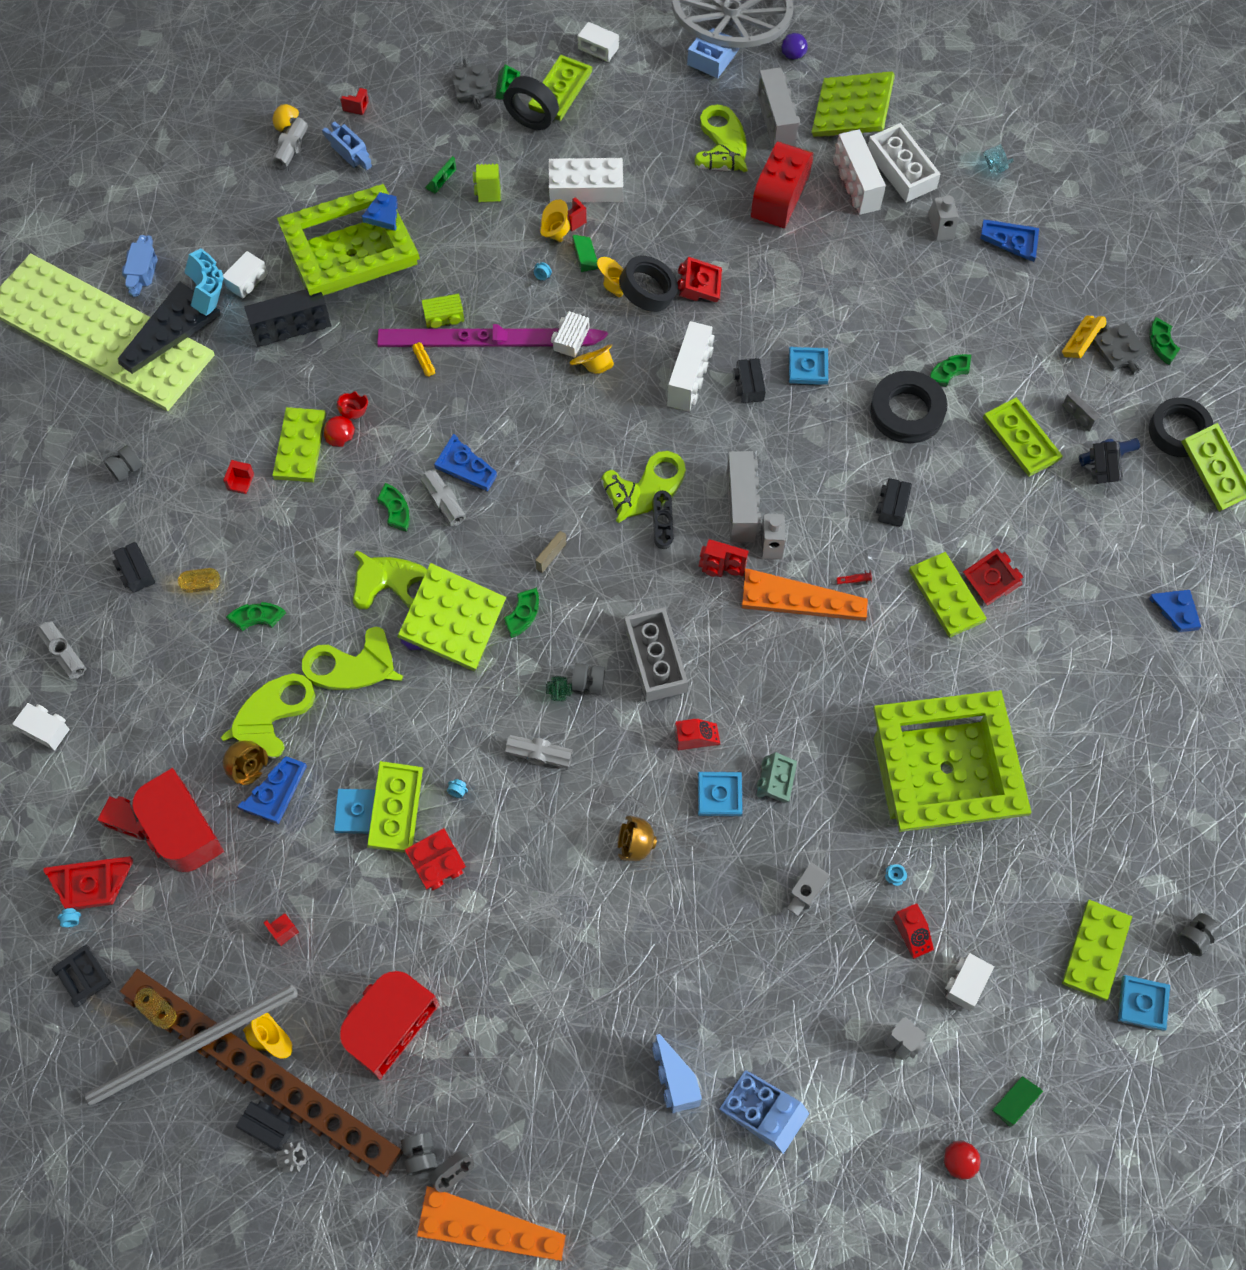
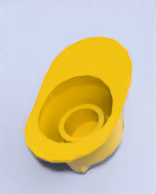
(555, 221)
(611, 272)
(595, 361)
(268, 1036)

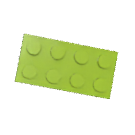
(565, 82)
(1022, 437)
(299, 444)
(1217, 466)
(947, 594)
(395, 807)
(1097, 950)

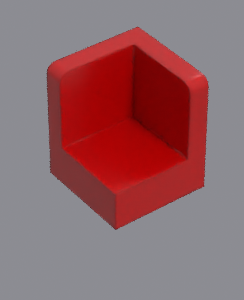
(355, 104)
(576, 215)
(238, 477)
(282, 929)

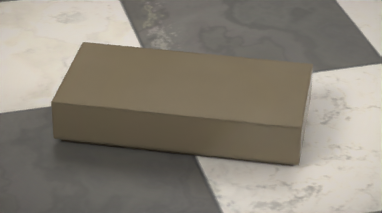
(550, 551)

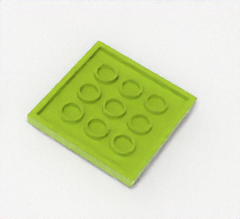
(853, 104)
(452, 617)

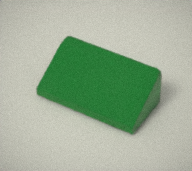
(505, 77)
(442, 176)
(584, 253)
(1017, 1101)

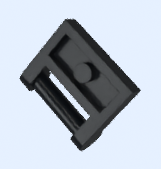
(87, 970)

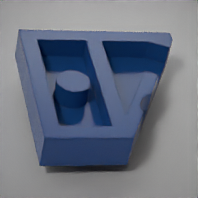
(382, 212)
(1179, 609)

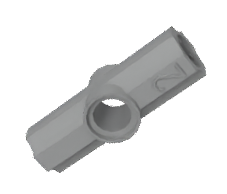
(289, 143)
(443, 498)
(67, 658)
(539, 751)

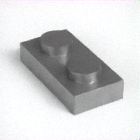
(1081, 411)

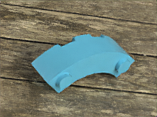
(207, 277)

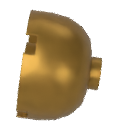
(244, 761)
(636, 839)

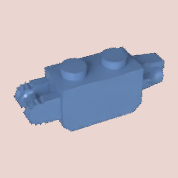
(348, 145)
(139, 265)

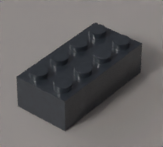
(287, 317)

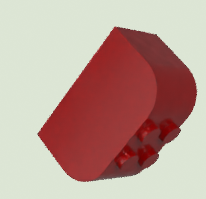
(781, 184)
(174, 823)
(386, 1020)

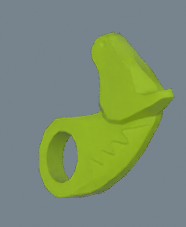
(382, 573)

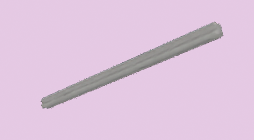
(191, 1045)

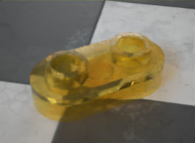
(200, 580)
(154, 1008)

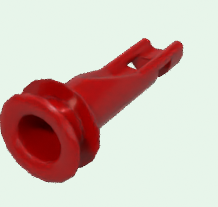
(855, 578)

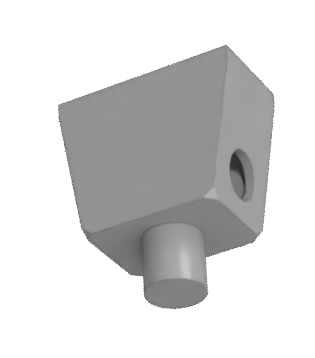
(943, 211)
(773, 531)
(813, 880)

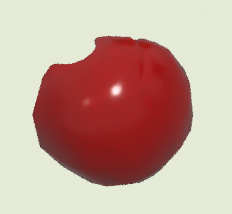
(352, 405)
(338, 431)
(962, 1160)

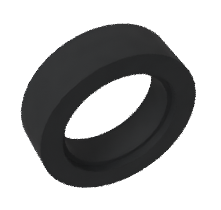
(537, 91)
(641, 297)
(1178, 405)

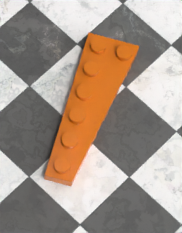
(785, 595)
(472, 1224)

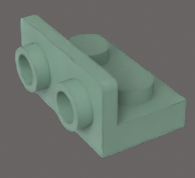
(776, 777)

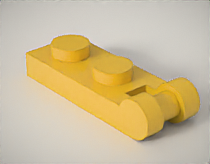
(1083, 336)

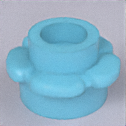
(542, 271)
(457, 788)
(896, 868)
(69, 918)

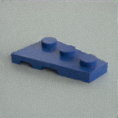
(1011, 237)
(465, 465)
(274, 794)

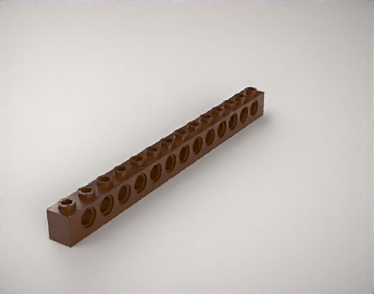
(388, 1152)

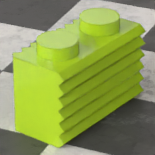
(487, 182)
(443, 310)

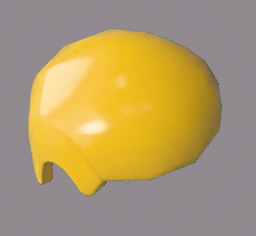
(282, 116)

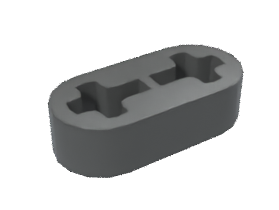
(451, 1171)

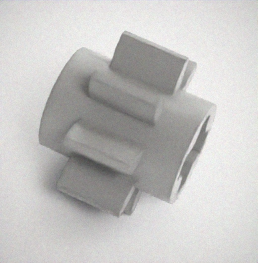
(291, 1157)

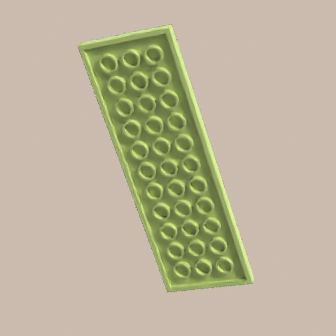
(94, 330)

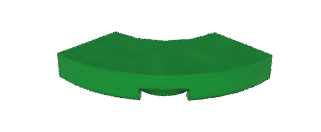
(1162, 342)
(951, 367)
(396, 506)
(524, 612)
(254, 614)

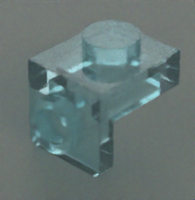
(997, 159)

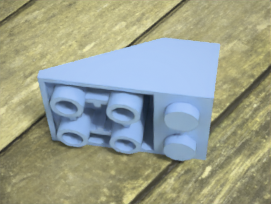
(710, 57)
(680, 1081)
(765, 1111)

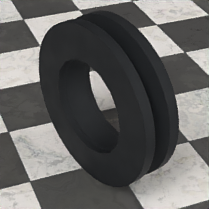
(908, 383)

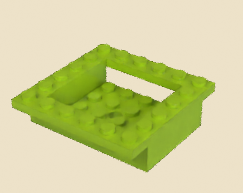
(326, 261)
(982, 755)

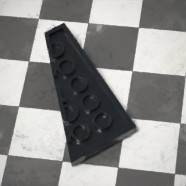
(165, 329)

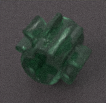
(558, 688)

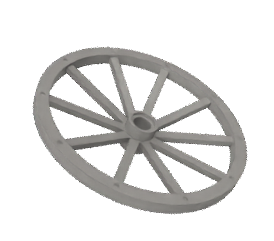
(731, 12)

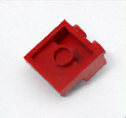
(699, 280)
(722, 557)
(993, 576)
(435, 859)

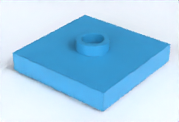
(808, 365)
(720, 794)
(354, 810)
(1144, 1003)

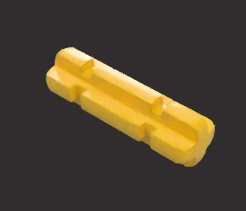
(423, 359)

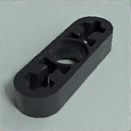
(667, 511)

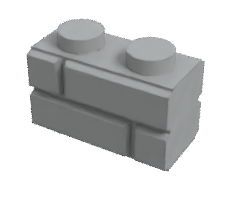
(905, 1039)

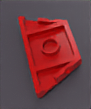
(89, 882)

